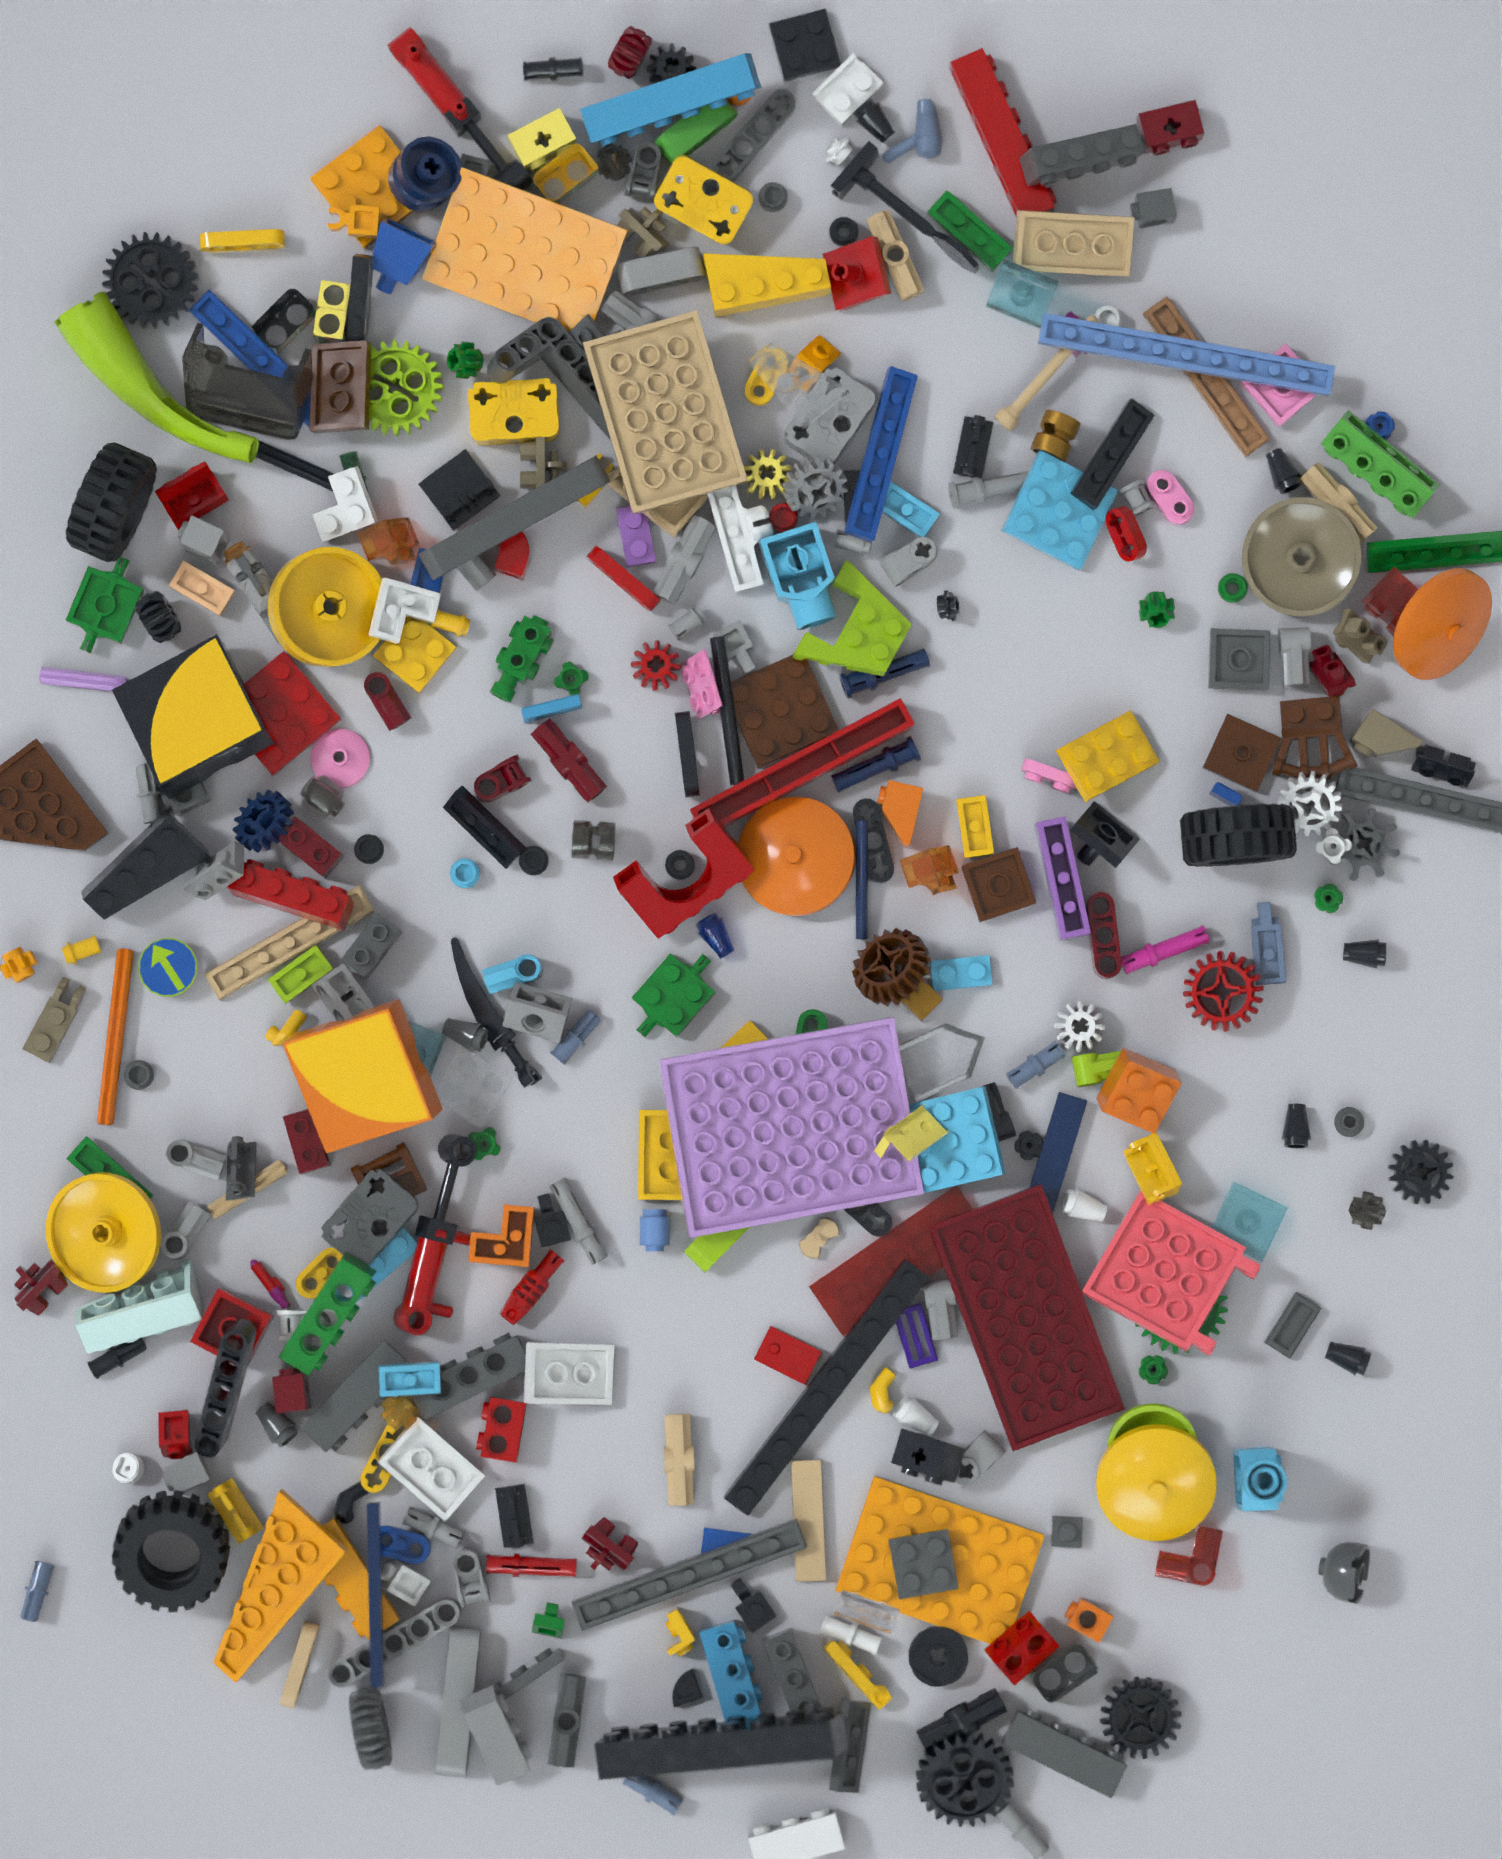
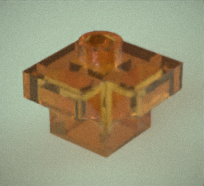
(390, 540)
(932, 869)

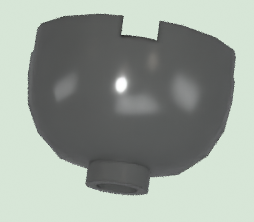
(1345, 1571)

